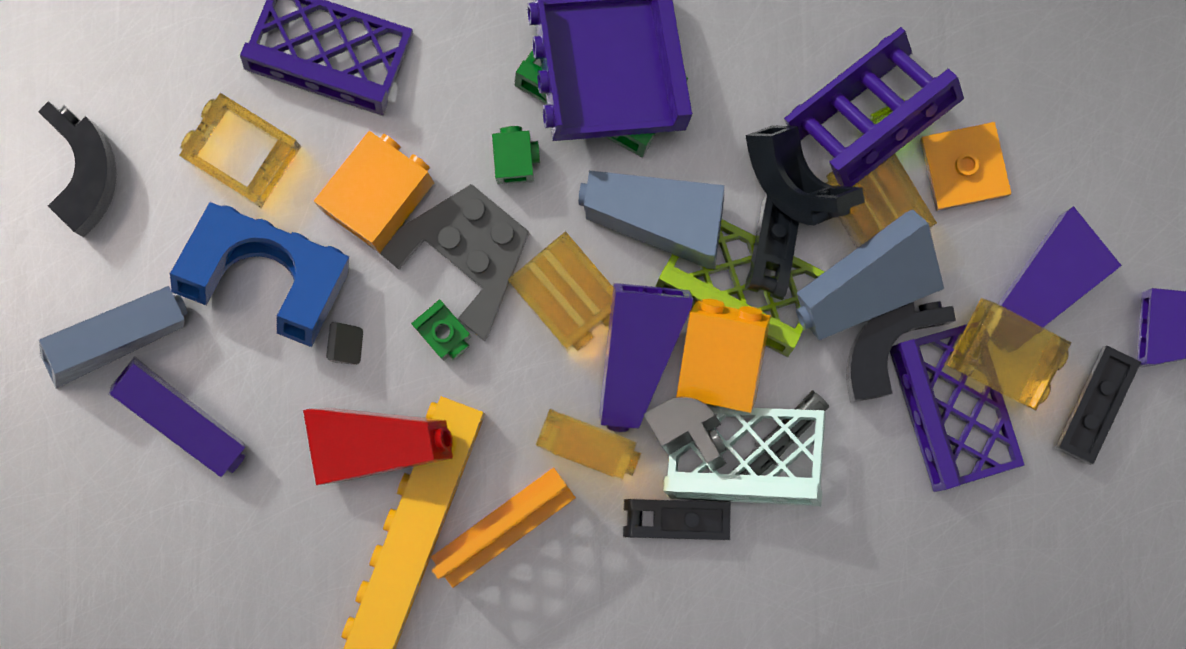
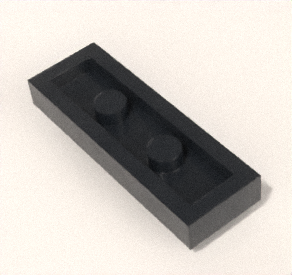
(1098, 405)

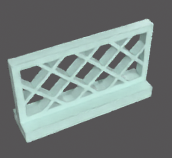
(754, 488)

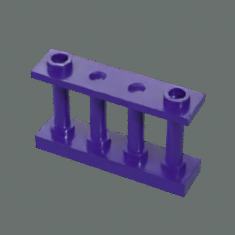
(895, 130)

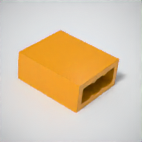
(375, 190)
(723, 355)

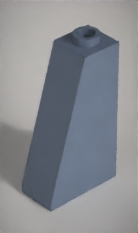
(658, 211)
(873, 279)
(111, 335)

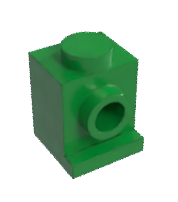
(435, 317)

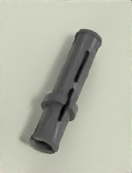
(811, 402)

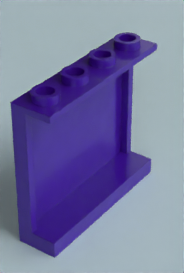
(609, 67)

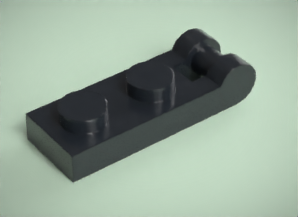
(772, 250)
(678, 519)

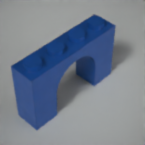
(227, 236)

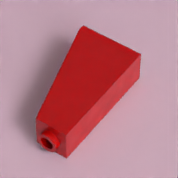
(366, 444)

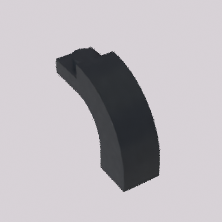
(94, 175)
(790, 183)
(868, 357)

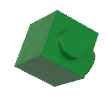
(514, 155)

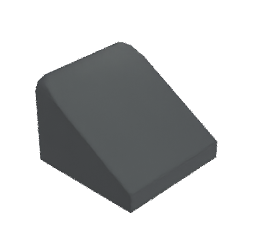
(344, 343)

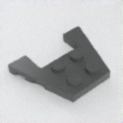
(476, 240)

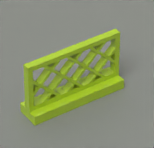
(780, 336)

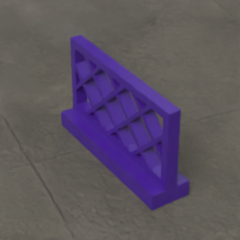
(324, 79)
(929, 422)

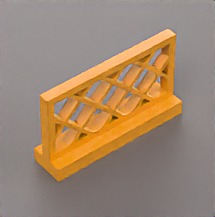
(502, 528)

